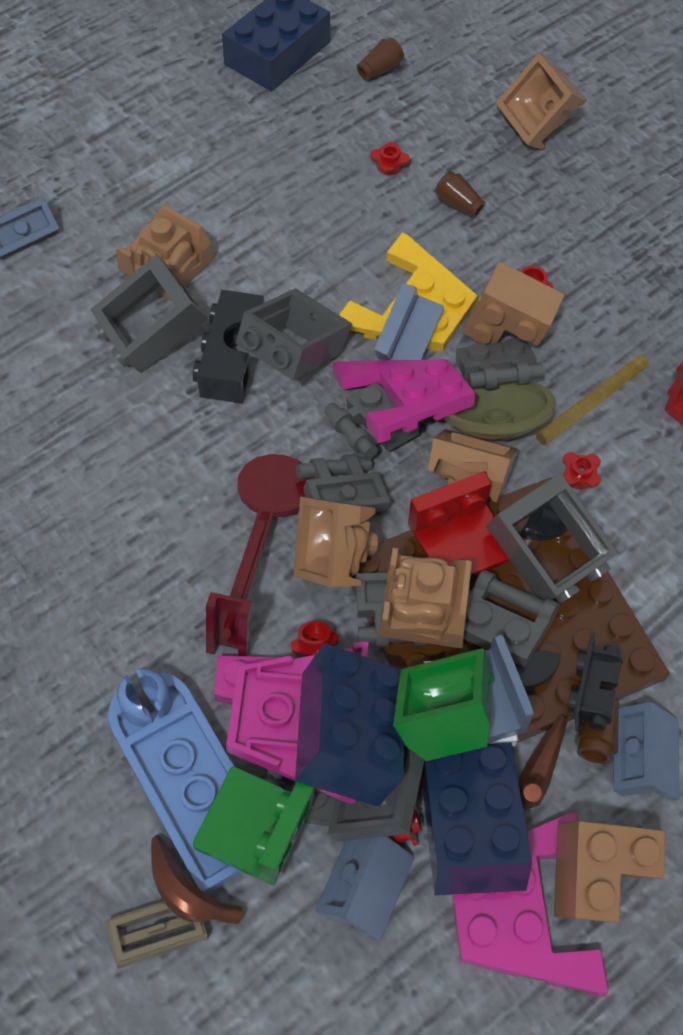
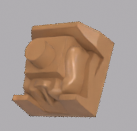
(539, 100)
(175, 240)
(462, 455)
(332, 541)
(425, 600)

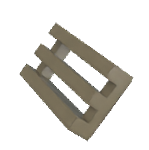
(154, 949)

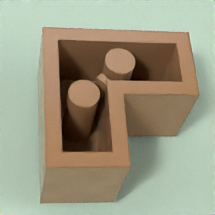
(512, 304)
(593, 861)

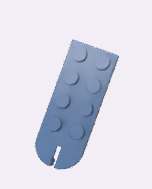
(174, 762)

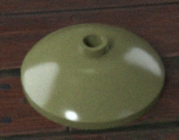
(505, 411)

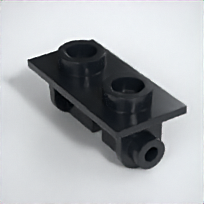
(589, 701)

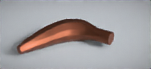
(540, 768)
(182, 895)

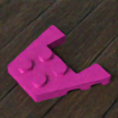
(415, 388)
(267, 713)
(512, 933)

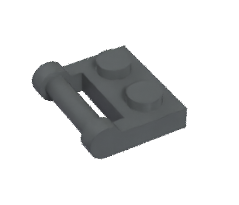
(488, 620)

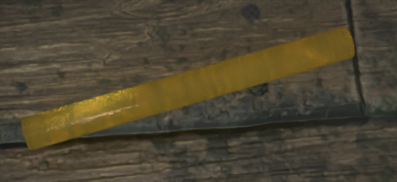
(591, 400)

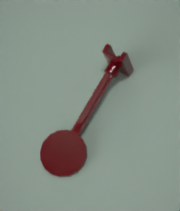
(271, 490)

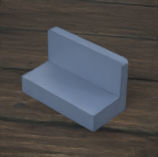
(25, 225)
(408, 326)
(507, 697)
(647, 752)
(365, 884)

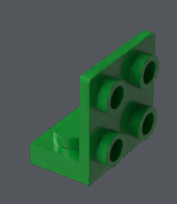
(253, 824)

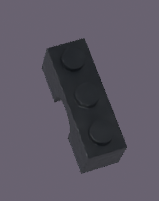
(223, 371)

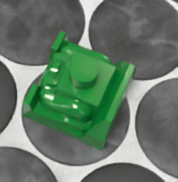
(445, 705)

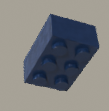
(276, 40)
(348, 726)
(476, 822)

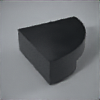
(543, 525)
(539, 670)

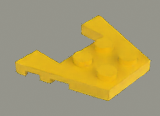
(432, 282)

